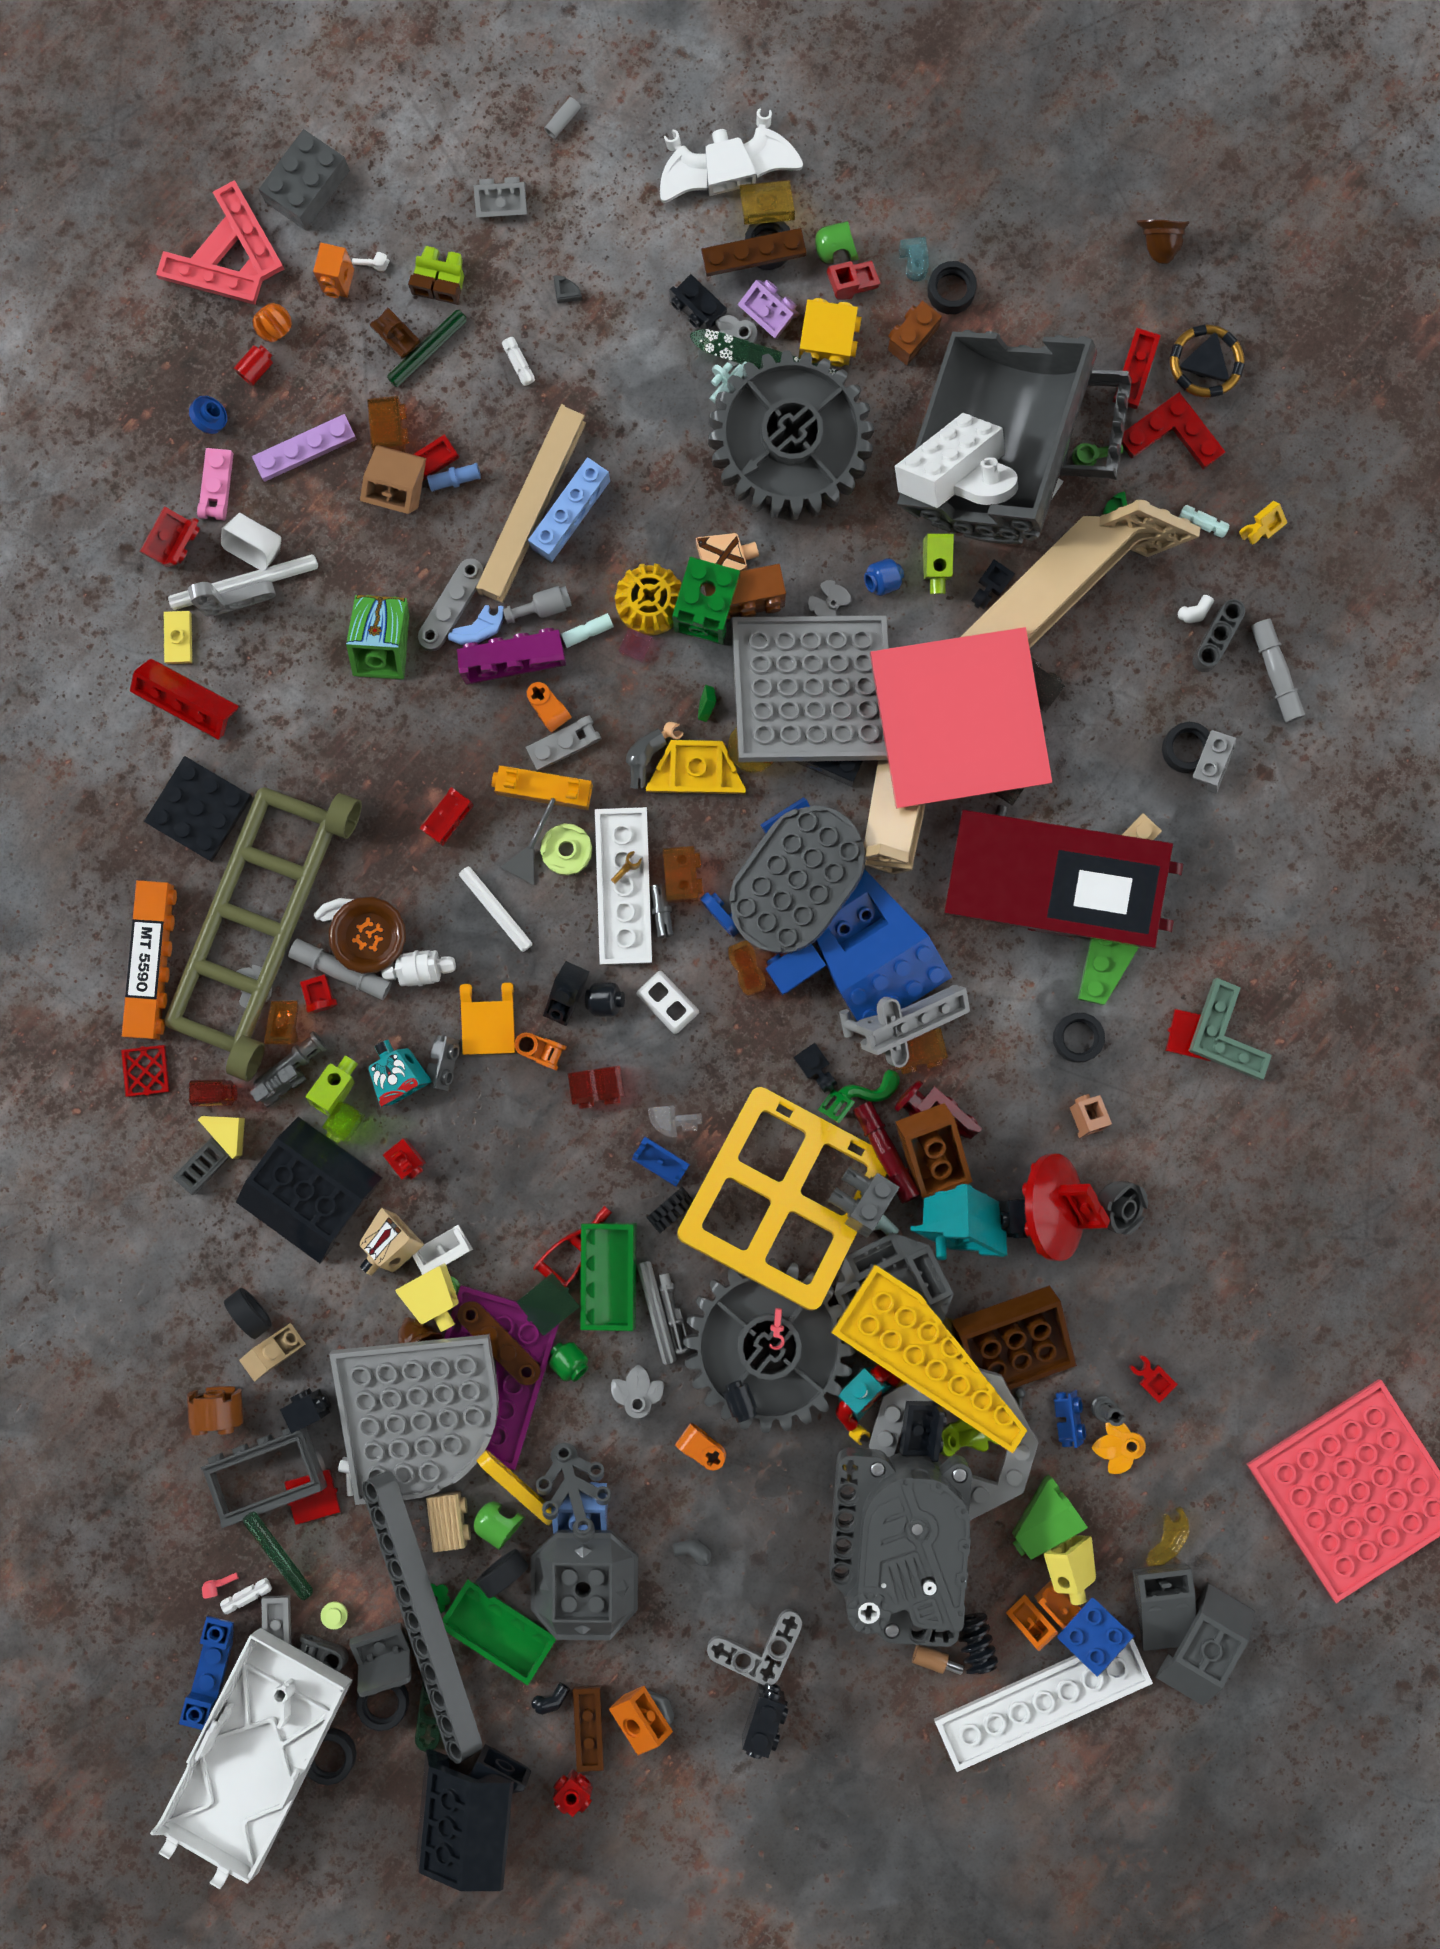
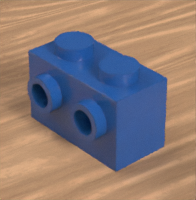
(794, 968)

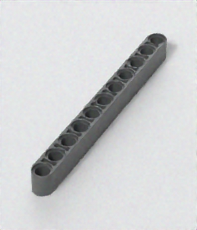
(422, 1617)

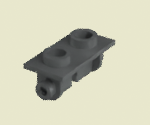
(446, 1051)

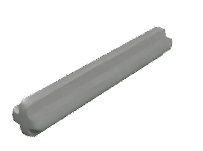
(657, 1312)

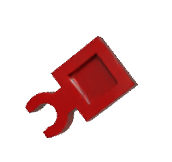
(1155, 1380)

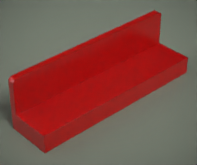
(182, 697)

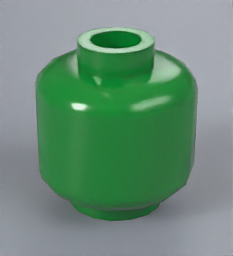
(568, 1361)

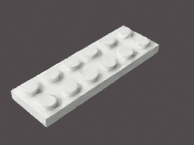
(623, 906)

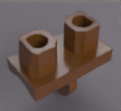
(395, 333)

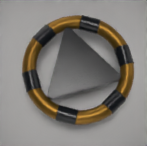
(1207, 361)

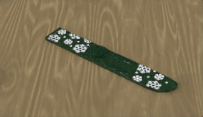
(736, 348)

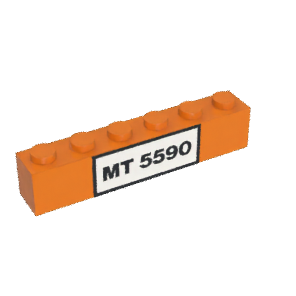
(148, 960)

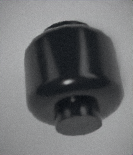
(604, 999)

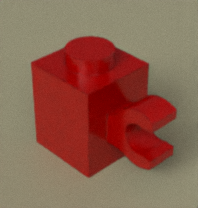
(405, 1159)

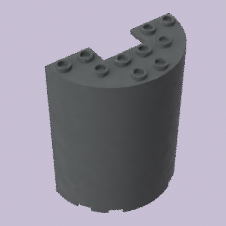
(1034, 400)

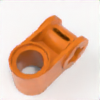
(549, 709)
(541, 1050)
(697, 1444)

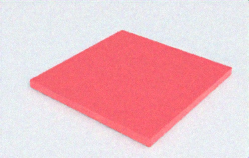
(960, 717)
(1354, 1490)

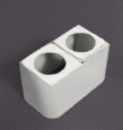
(250, 541)

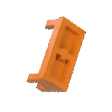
(1057, 1605)

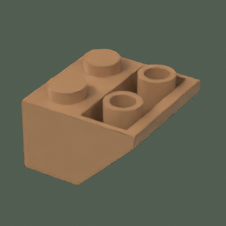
(393, 480)

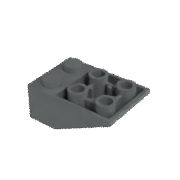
(1164, 1604)

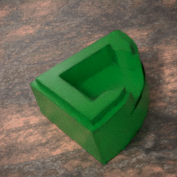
(1115, 502)
(707, 703)

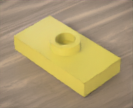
(178, 637)

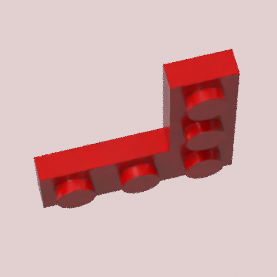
(1182, 419)

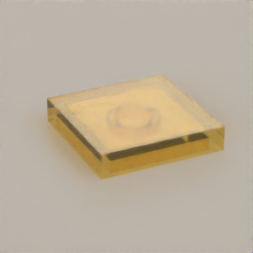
(767, 202)

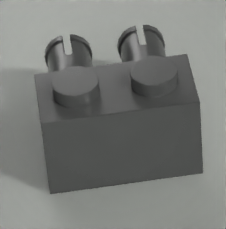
(867, 1211)

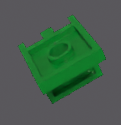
(701, 614)

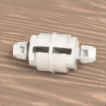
(419, 968)

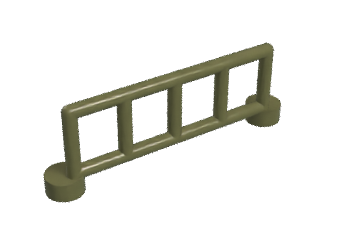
(244, 1051)

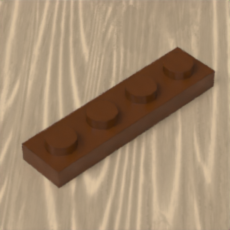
(753, 252)

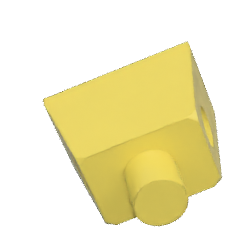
(431, 1297)
(1072, 1567)

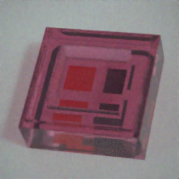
(635, 645)

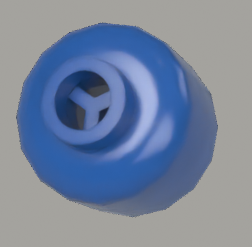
(884, 577)

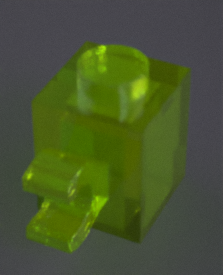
(343, 1122)

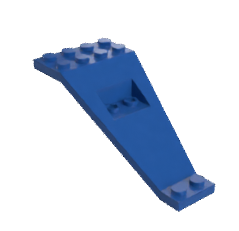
(877, 953)

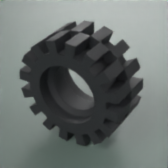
(670, 1210)

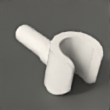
(379, 263)
(344, 1468)

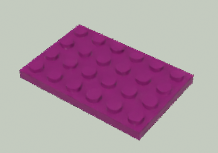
(515, 1399)

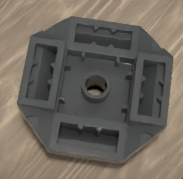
(903, 1259)
(604, 1564)

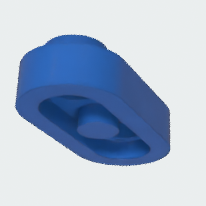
(714, 906)

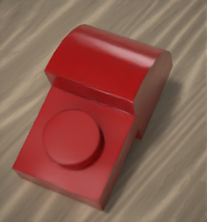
(852, 279)

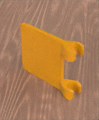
(487, 1025)

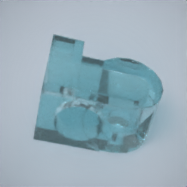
(917, 257)

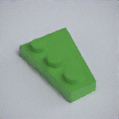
(1103, 969)

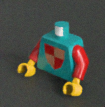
(861, 1396)

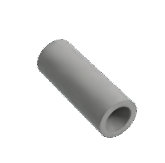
(562, 117)

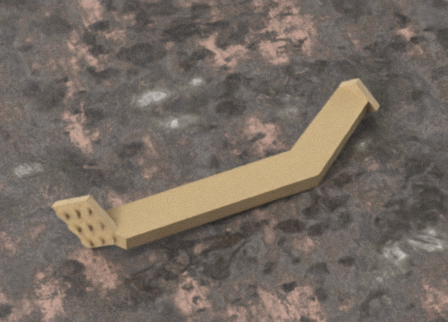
(1035, 603)

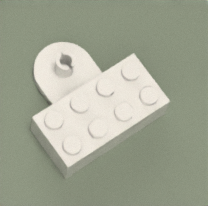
(959, 463)

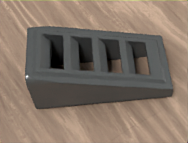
(192, 1188)

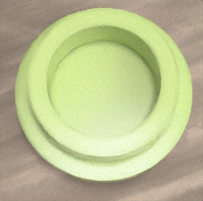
(334, 1615)

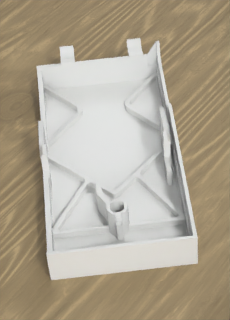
(252, 1757)

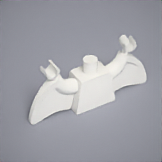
(726, 162)

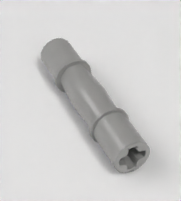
(1278, 670)
(327, 963)

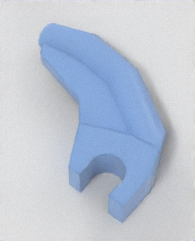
(481, 629)

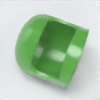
(834, 238)
(493, 1526)

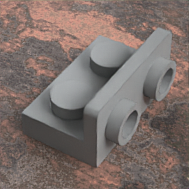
(500, 198)
(1214, 760)

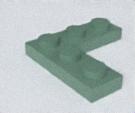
(1210, 1032)

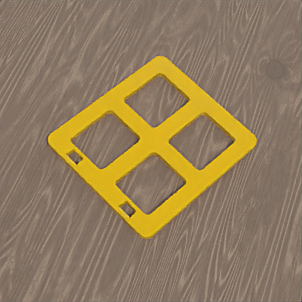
(783, 1198)

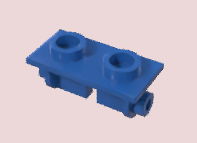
(1072, 1429)

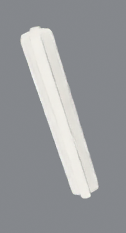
(495, 909)

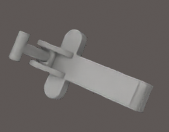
(895, 1026)

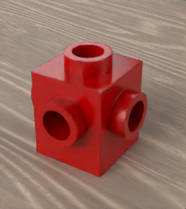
(572, 1784)

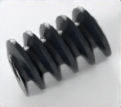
(978, 1644)

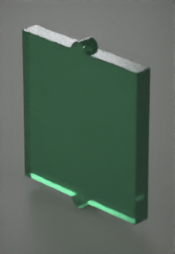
(548, 1304)

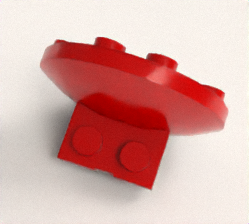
(1059, 1207)

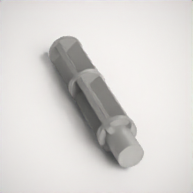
(673, 1314)

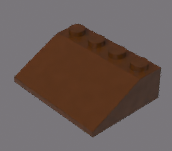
(1018, 1337)

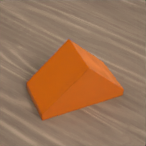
(1032, 1622)

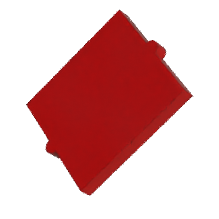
(1182, 1033)
(315, 1505)

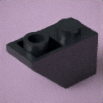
(565, 993)

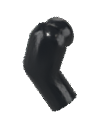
(552, 1703)

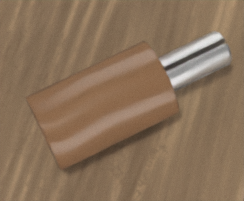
(934, 1660)

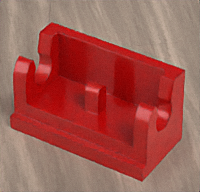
(447, 816)

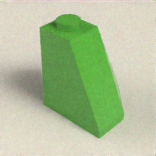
(1046, 1521)

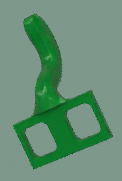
(887, 1088)

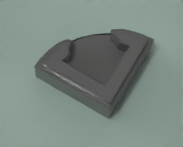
(566, 290)

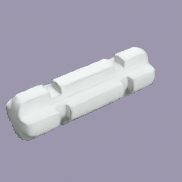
(518, 361)
(246, 1596)

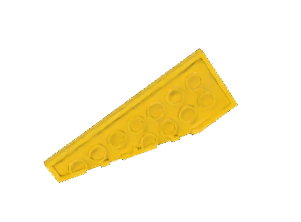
(910, 1341)

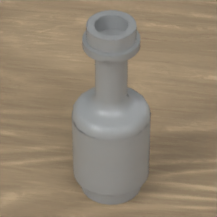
(544, 604)

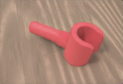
(209, 1588)

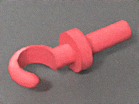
(777, 1328)

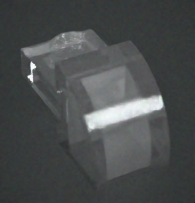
(666, 1121)

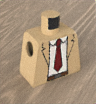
(388, 1243)

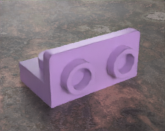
(768, 307)

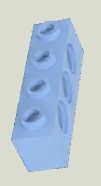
(569, 510)

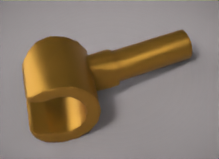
(626, 867)

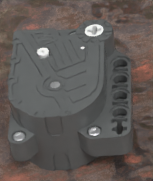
(904, 1544)

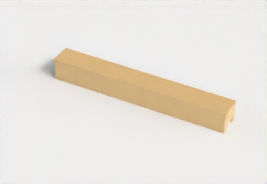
(531, 504)

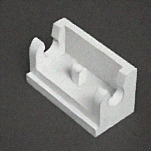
(442, 1250)

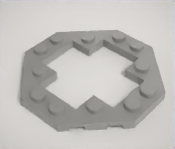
(984, 1492)

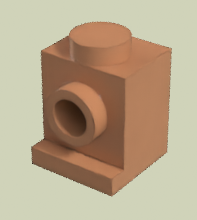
(1090, 1115)

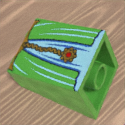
(378, 636)

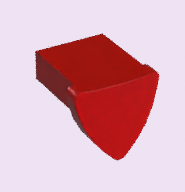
(317, 994)

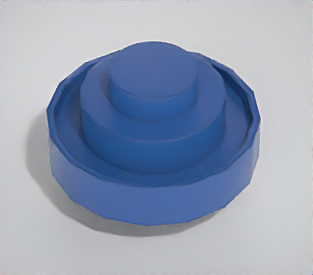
(208, 414)

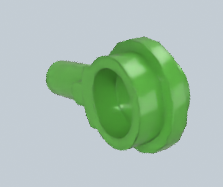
(1088, 454)

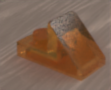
(282, 1023)

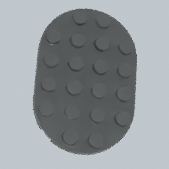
(797, 879)

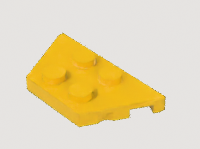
(696, 768)

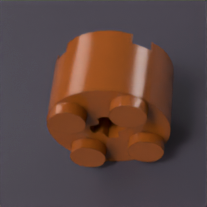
(215, 1410)

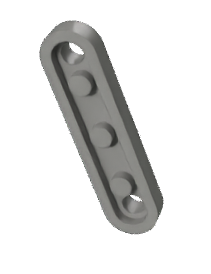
(450, 605)

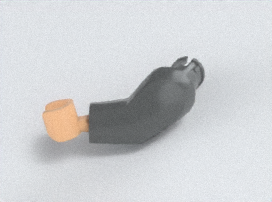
(643, 750)

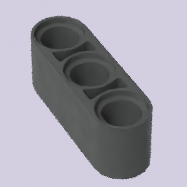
(1227, 627)

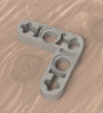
(213, 603)
(759, 1660)

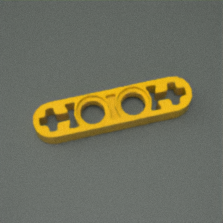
(513, 1485)

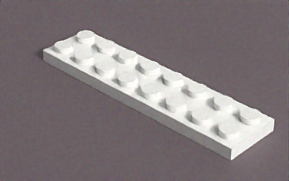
(1037, 1705)

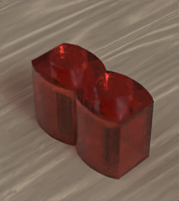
(595, 1086)
(212, 1093)

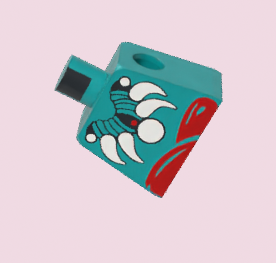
(396, 1074)

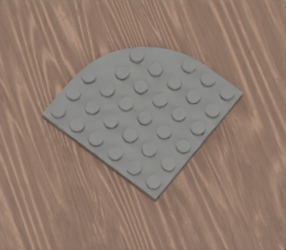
(416, 1410)

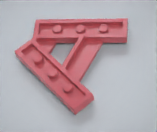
(202, 269)

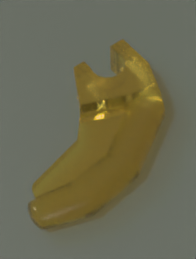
(1173, 1539)

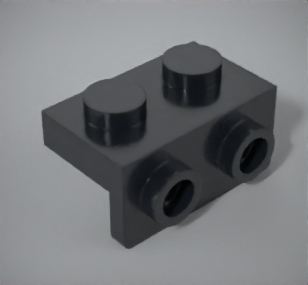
(923, 1429)

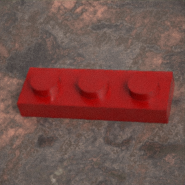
(1139, 363)

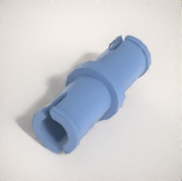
(454, 477)

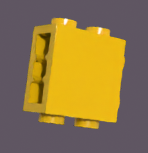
(830, 331)

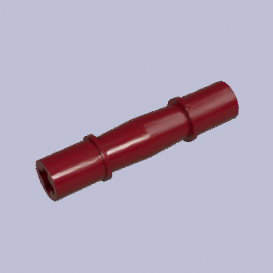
(886, 1151)

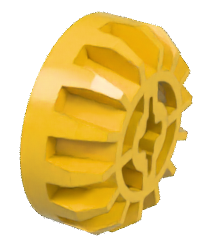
(634, 613)

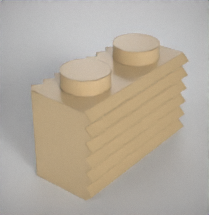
(447, 1521)

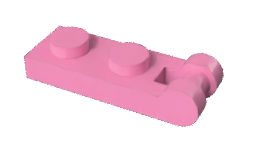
(215, 483)

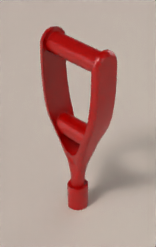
(575, 1240)

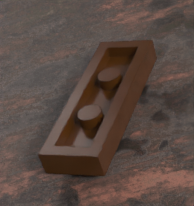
(588, 1728)

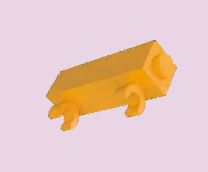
(542, 787)

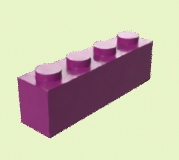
(511, 656)

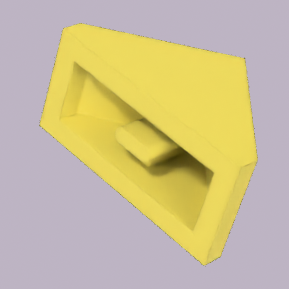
(227, 1132)

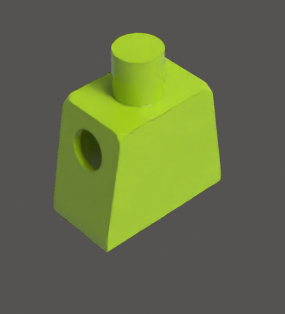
(938, 549)
(323, 1094)

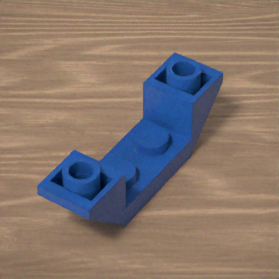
(210, 1673)

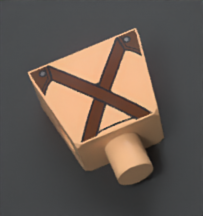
(726, 550)

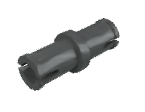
(661, 911)

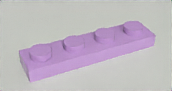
(304, 447)

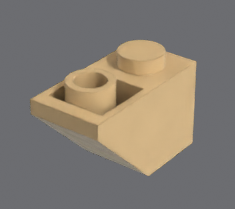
(272, 1352)

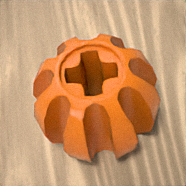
(272, 322)

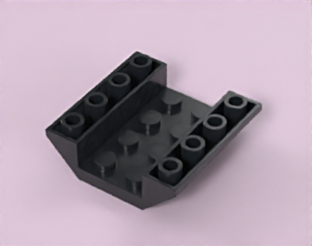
(307, 1188)
(463, 1827)

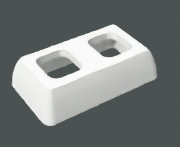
(660, 1008)

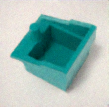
(963, 1222)

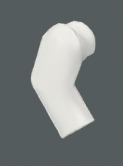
(1196, 613)

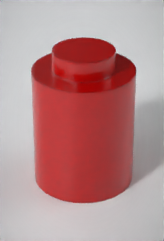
(254, 364)

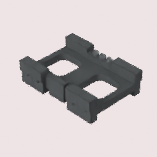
(278, 1086)

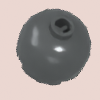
(1123, 1205)

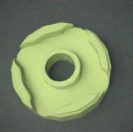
(566, 834)

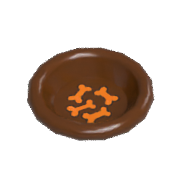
(367, 935)

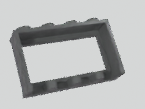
(1114, 379)
(264, 1445)

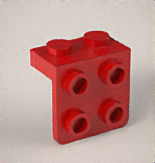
(169, 537)

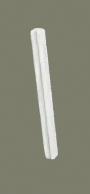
(271, 574)

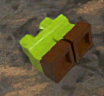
(437, 278)

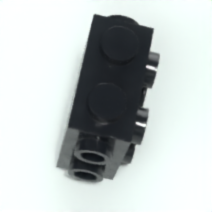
(763, 1721)

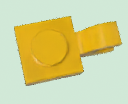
(1267, 523)

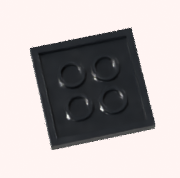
(198, 808)

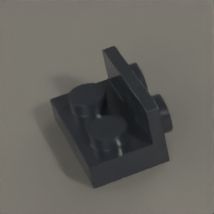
(696, 303)

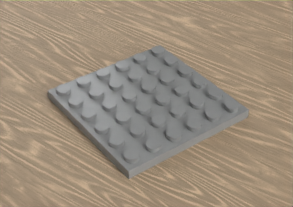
(807, 688)

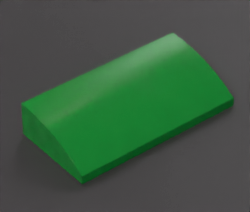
(608, 1276)
(498, 1632)

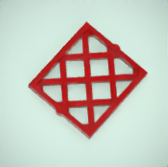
(147, 1091)

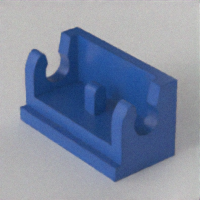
(660, 1161)

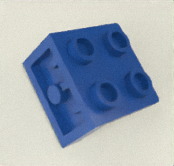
(1095, 1636)

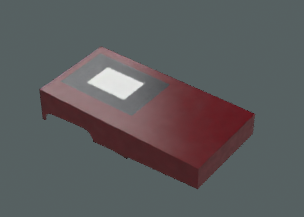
(1060, 879)

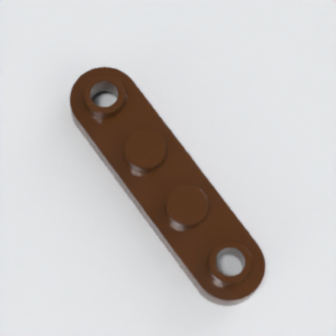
(504, 1345)

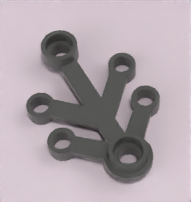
(572, 1485)

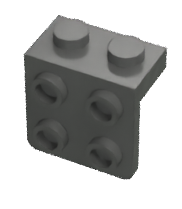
(382, 1659)

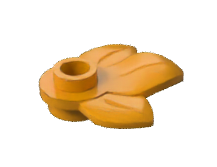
(1115, 1447)

